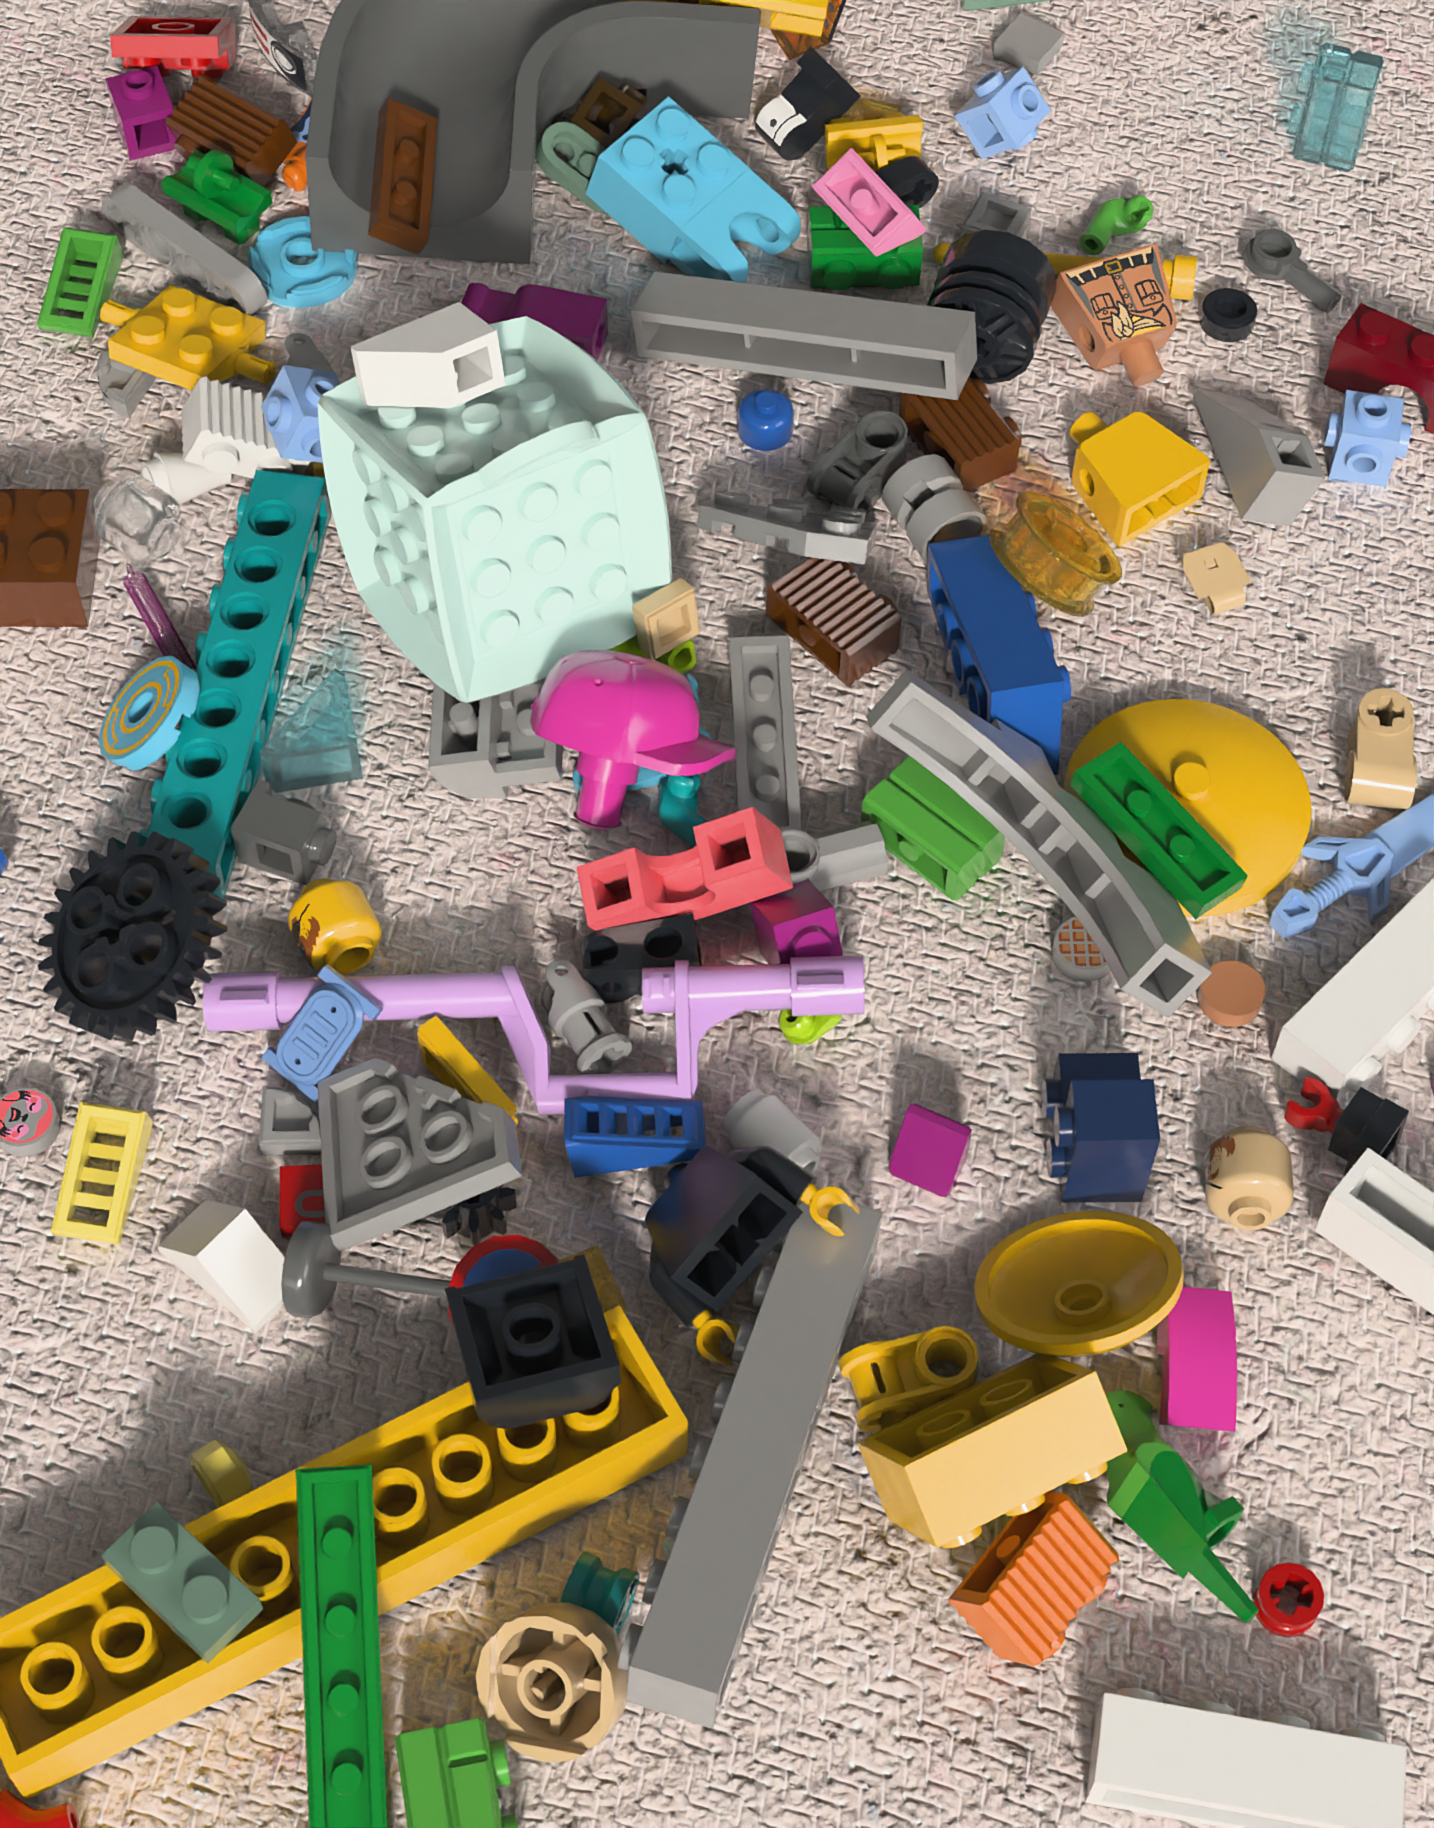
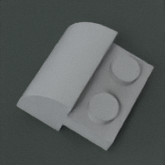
(489, 744)

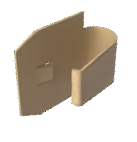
(1218, 585)

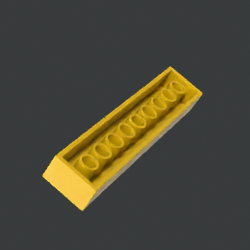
(104, 1671)

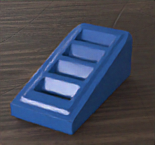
(609, 1133)

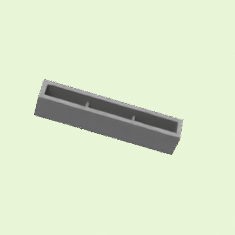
(805, 334)

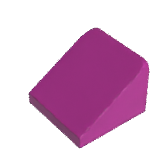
(930, 1150)

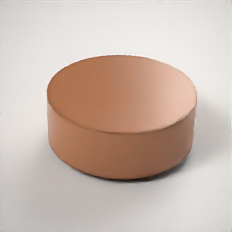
(1232, 993)

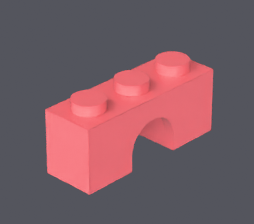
(732, 865)

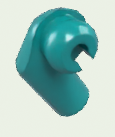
(679, 806)

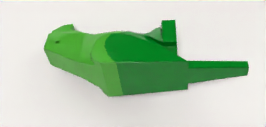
(1168, 1505)

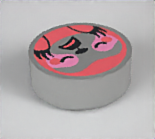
(27, 1121)

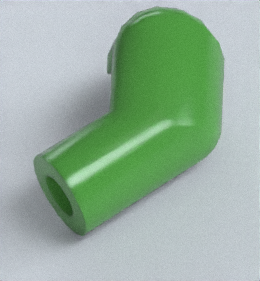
(1114, 219)

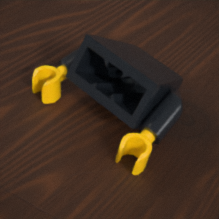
(720, 1224)

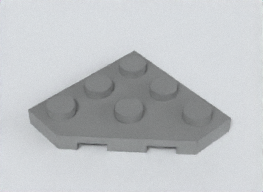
(835, 536)
(404, 1149)

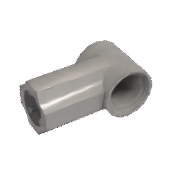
(836, 855)

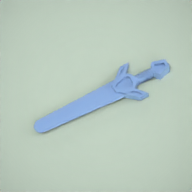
(1359, 868)

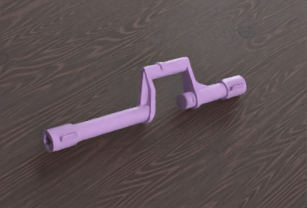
(695, 994)

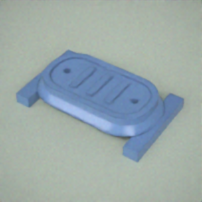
(321, 1033)

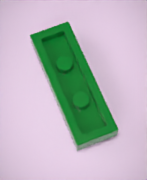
(1158, 830)

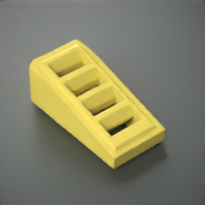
(89, 1122)

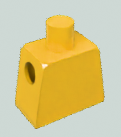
(1134, 472)

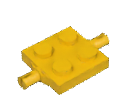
(187, 339)

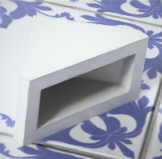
(230, 1260)

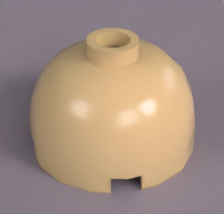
(553, 1681)

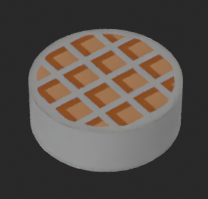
(1077, 954)

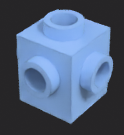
(1012, 109)
(293, 411)
(1366, 437)

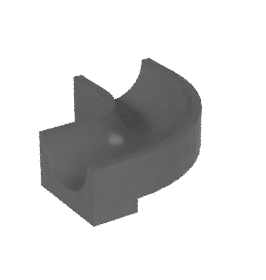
(495, 85)

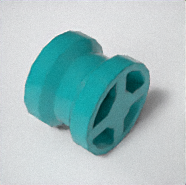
(601, 1589)

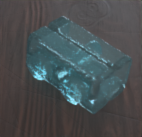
(1335, 107)

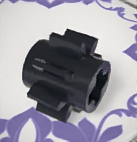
(479, 1219)

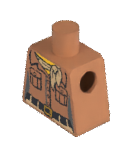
(1118, 311)

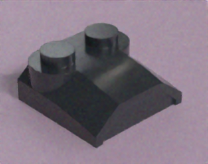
(534, 1344)

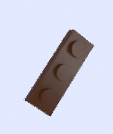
(403, 176)

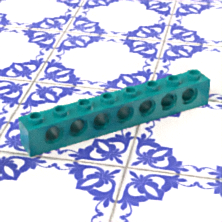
(242, 665)

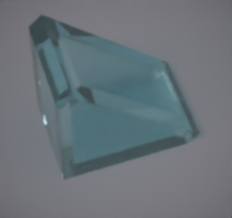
(316, 742)

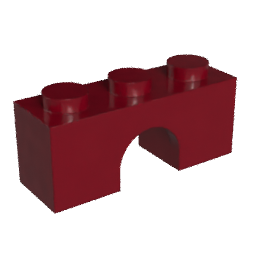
(1382, 352)

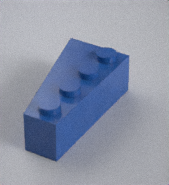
(997, 643)

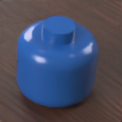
(765, 419)

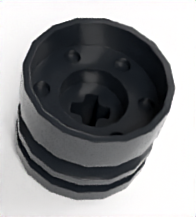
(1008, 290)

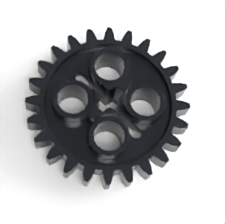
(132, 936)

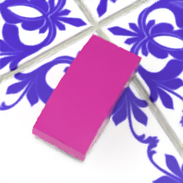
(1199, 1361)

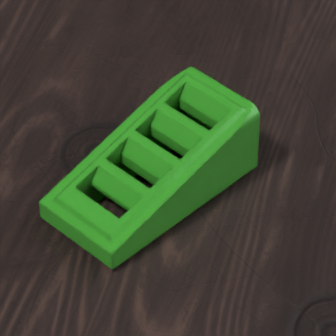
(87, 247)

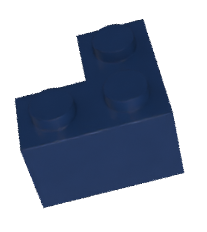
(1101, 1127)

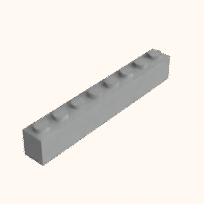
(748, 1468)

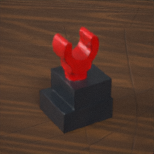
(1362, 1125)

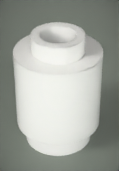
(769, 1122)

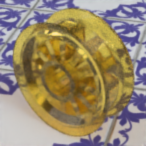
(1055, 554)

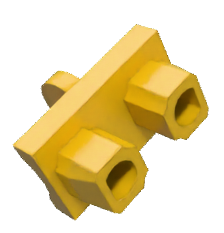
(875, 140)

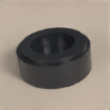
(1228, 315)

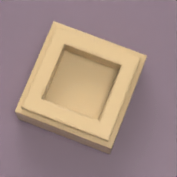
(666, 619)

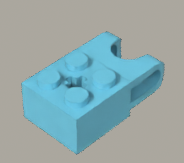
(689, 196)

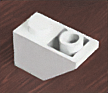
(430, 361)

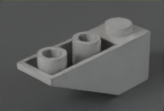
(1262, 458)

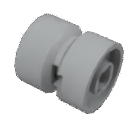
(931, 504)

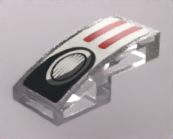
(284, 46)

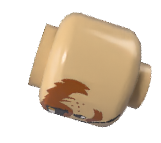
(1248, 1175)

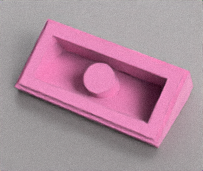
(867, 205)

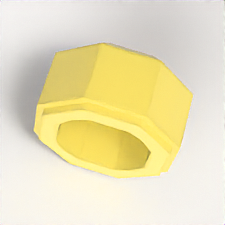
(221, 1472)

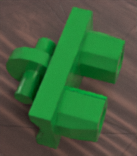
(218, 193)

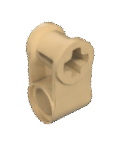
(1381, 752)

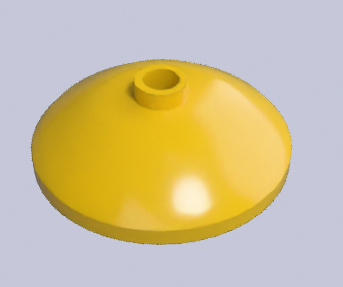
(1079, 1283)

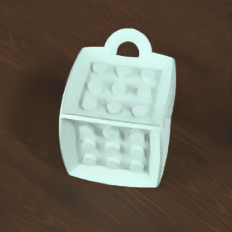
(501, 522)

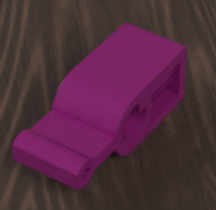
(571, 314)

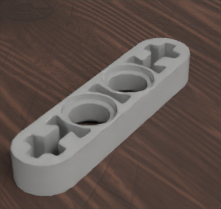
(183, 250)

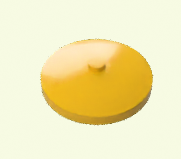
(1225, 776)

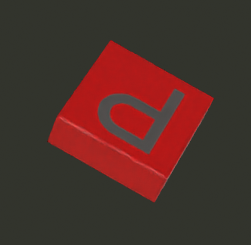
(300, 1196)

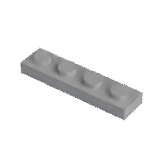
(764, 728)

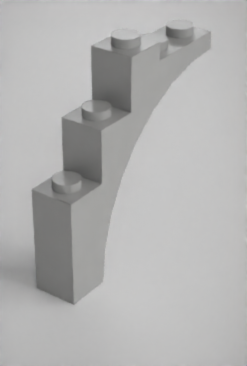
(1075, 851)

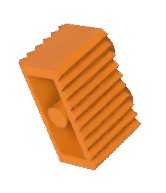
(1035, 1580)

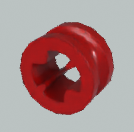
(1302, 1617)

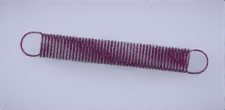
(164, 614)

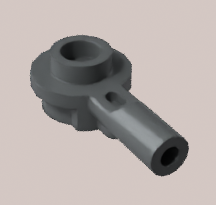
(1276, 257)

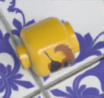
(335, 925)

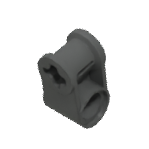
(861, 461)

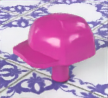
(621, 717)

